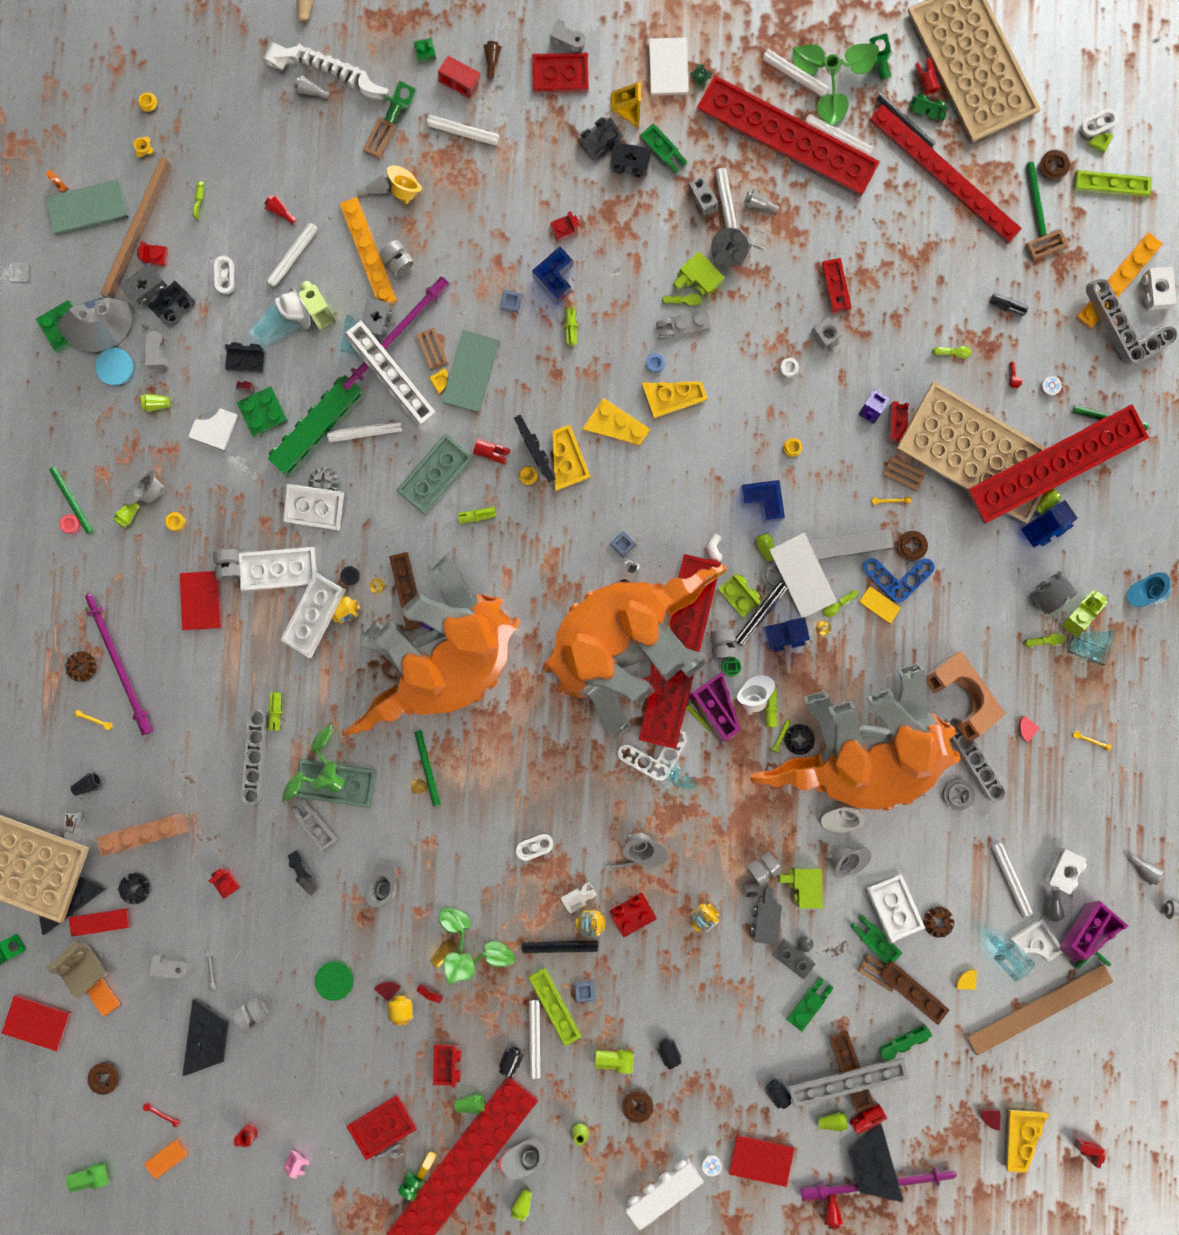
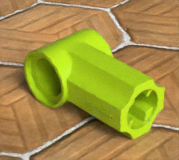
(619, 1061)

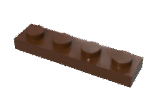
(405, 584)
(914, 992)
(847, 1062)

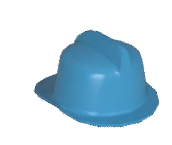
(1150, 590)

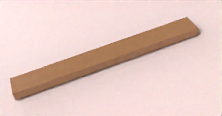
(136, 228)
(1039, 1009)

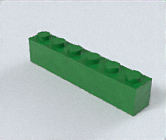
(314, 426)

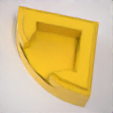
(440, 380)
(967, 980)
(426, 1165)

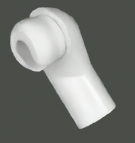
(711, 548)

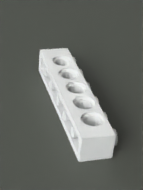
(388, 373)

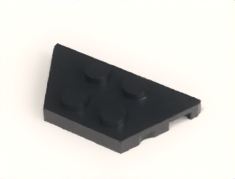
(533, 446)
(83, 894)
(205, 1038)
(874, 1166)

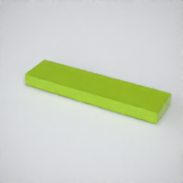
(1112, 183)
(554, 1007)

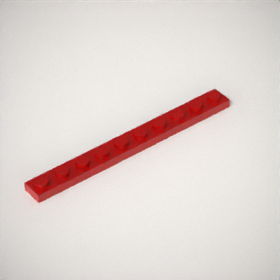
(945, 174)

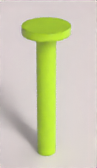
(697, 716)
(780, 738)

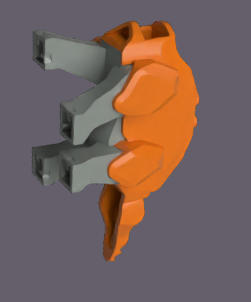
(619, 629)
(447, 664)
(873, 763)

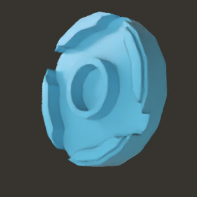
(114, 366)

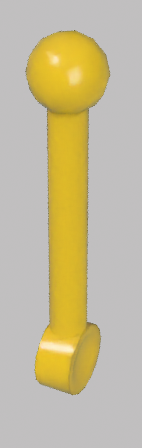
(875, 500)
(108, 726)
(1077, 735)

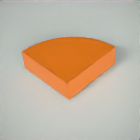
(58, 183)

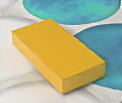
(879, 605)

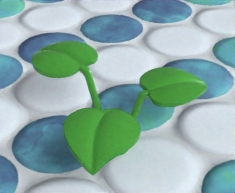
(811, 57)
(327, 776)
(461, 966)

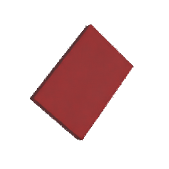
(560, 72)
(200, 601)
(36, 1023)
(381, 1127)
(761, 1160)

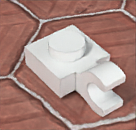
(575, 900)

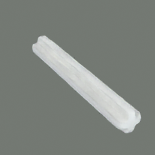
(795, 73)
(463, 130)
(840, 135)
(726, 199)
(292, 255)
(364, 431)
(1012, 880)
(534, 1038)

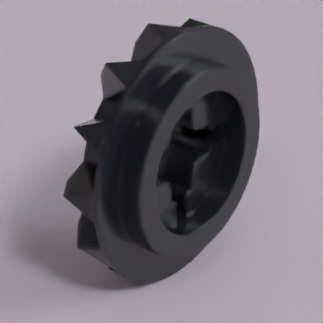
(793, 732)
(142, 890)

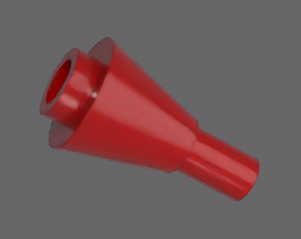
(275, 206)
(833, 1216)

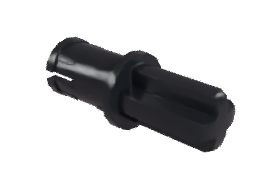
(1008, 304)

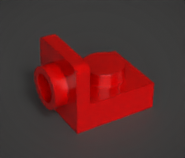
(565, 226)
(152, 254)
(224, 882)
(1088, 1149)

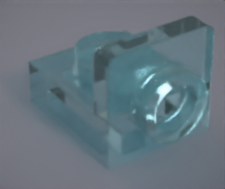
(685, 782)

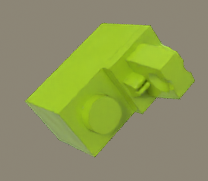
(701, 273)
(1085, 613)
(808, 886)

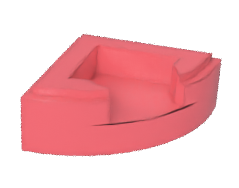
(1027, 728)

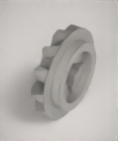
(329, 475)
(767, 576)
(967, 798)

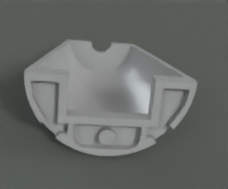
(97, 327)

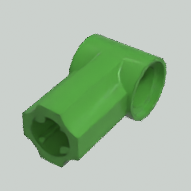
(93, 1177)

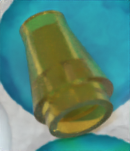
(444, 949)

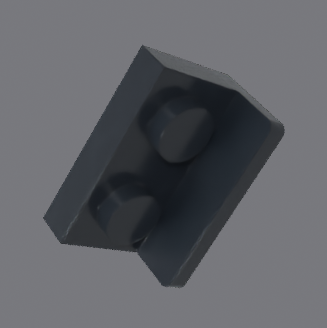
(600, 137)
(171, 304)
(245, 358)

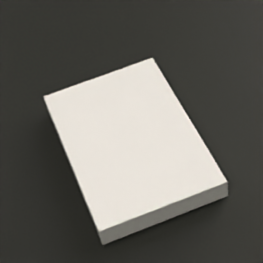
(668, 66)
(313, 506)
(895, 908)

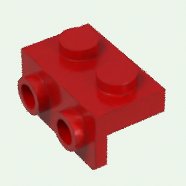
(632, 915)
(445, 1065)

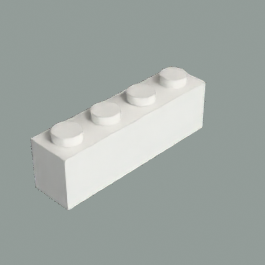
(663, 1194)

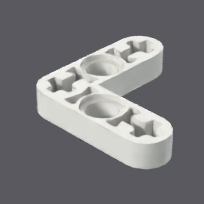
(660, 762)

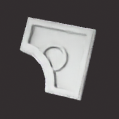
(215, 430)
(1038, 939)

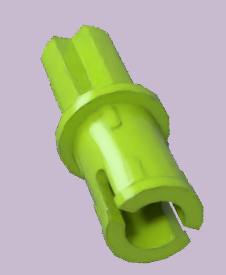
(571, 326)
(477, 515)
(274, 710)
(771, 710)

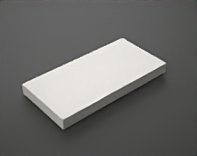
(277, 568)
(803, 575)
(312, 615)

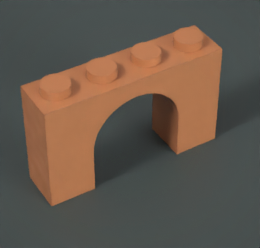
(985, 708)
(142, 834)

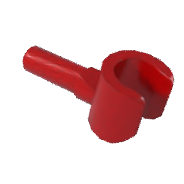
(1014, 382)

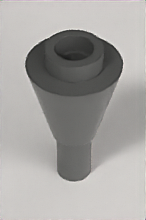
(1055, 909)

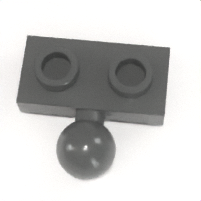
(794, 957)

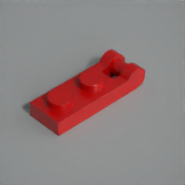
(836, 285)

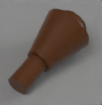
(492, 52)

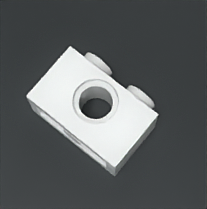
(1164, 279)
(1056, 876)

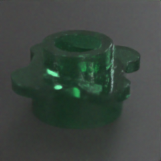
(700, 80)

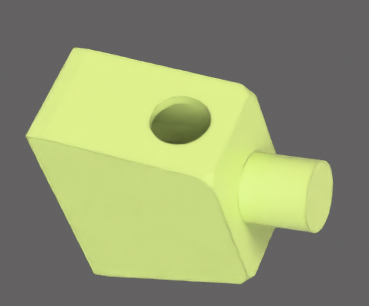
(316, 305)

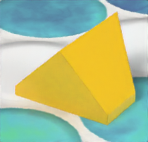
(627, 103)

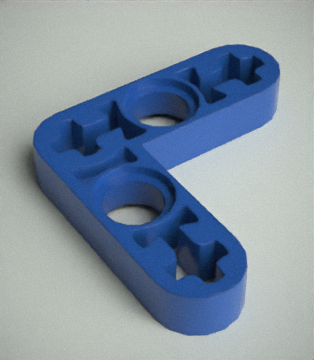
(894, 583)

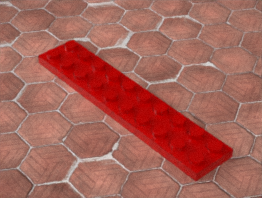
(788, 135)
(1057, 464)
(669, 700)
(466, 1161)

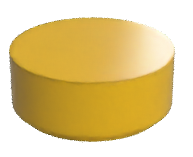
(175, 521)

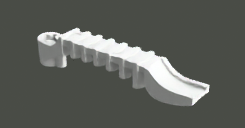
(278, 56)

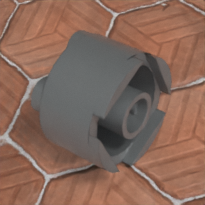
(725, 256)
(1053, 593)

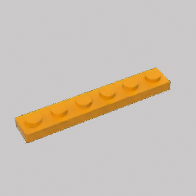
(368, 250)
(1123, 275)

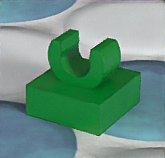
(424, 49)

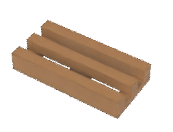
(378, 155)
(1029, 245)
(426, 334)
(909, 468)
(865, 964)

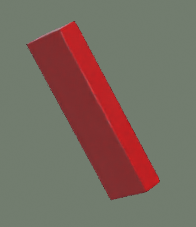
(99, 922)

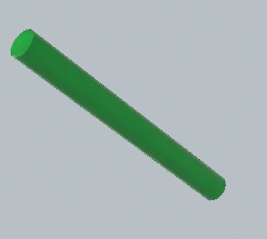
(1036, 199)
(1096, 414)
(71, 500)
(427, 768)

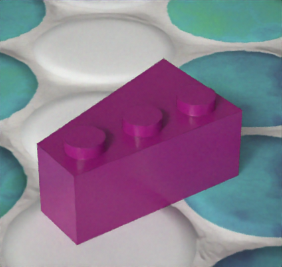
(715, 707)
(1091, 931)

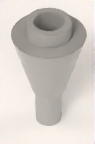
(305, 86)
(378, 186)
(756, 200)
(1149, 872)
(1171, 909)

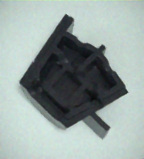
(305, 876)

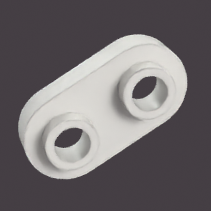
(1098, 124)
(224, 276)
(534, 847)

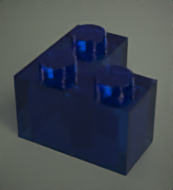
(549, 274)
(767, 495)
(1053, 522)
(788, 633)

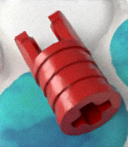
(928, 79)
(487, 450)
(868, 1119)
(243, 1140)

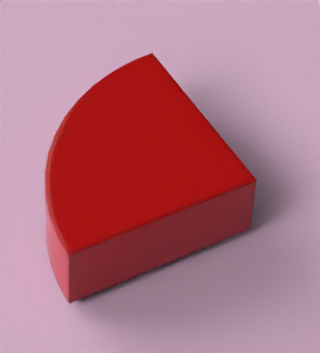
(435, 997)

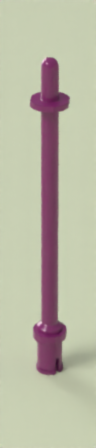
(432, 294)
(139, 714)
(822, 1192)

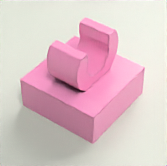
(294, 1163)

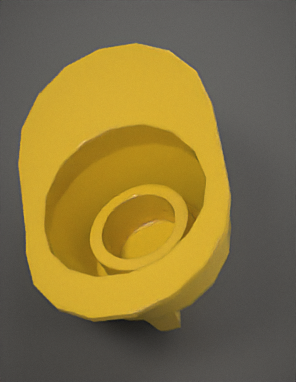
(403, 183)

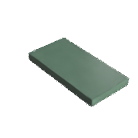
(86, 207)
(470, 371)
(435, 474)
(356, 790)

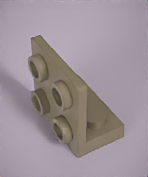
(78, 968)

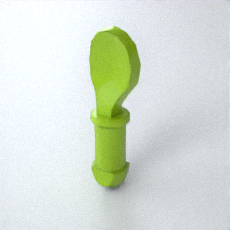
(199, 198)
(691, 299)
(960, 352)
(833, 609)
(1054, 640)

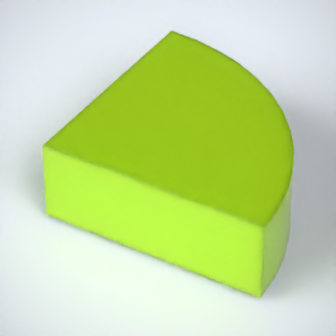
(1101, 142)

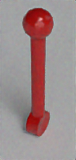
(147, 1107)

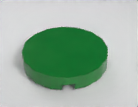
(334, 980)

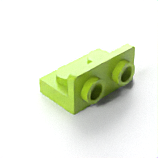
(740, 595)

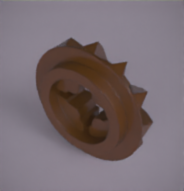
(1062, 162)
(918, 539)
(88, 670)
(929, 922)
(94, 1075)
(637, 1116)

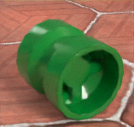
(731, 666)
(410, 1186)

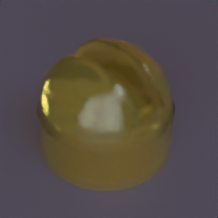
(381, 583)
(822, 624)
(418, 786)

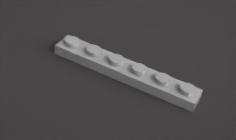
(848, 1082)

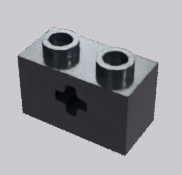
(621, 155)

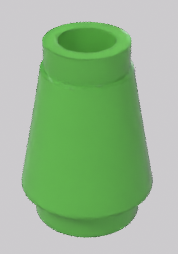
(471, 1104)

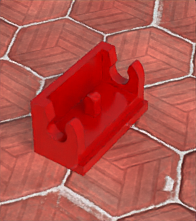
(458, 77)
(897, 421)

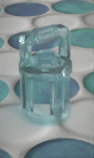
(1005, 951)

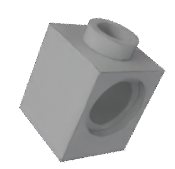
(826, 325)

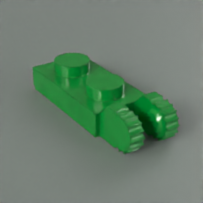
(662, 147)
(877, 941)
(808, 1005)
(904, 1042)

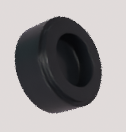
(350, 575)

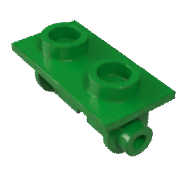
(922, 103)

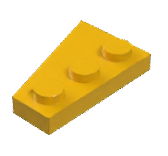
(672, 397)
(615, 423)
(568, 459)
(1022, 1138)

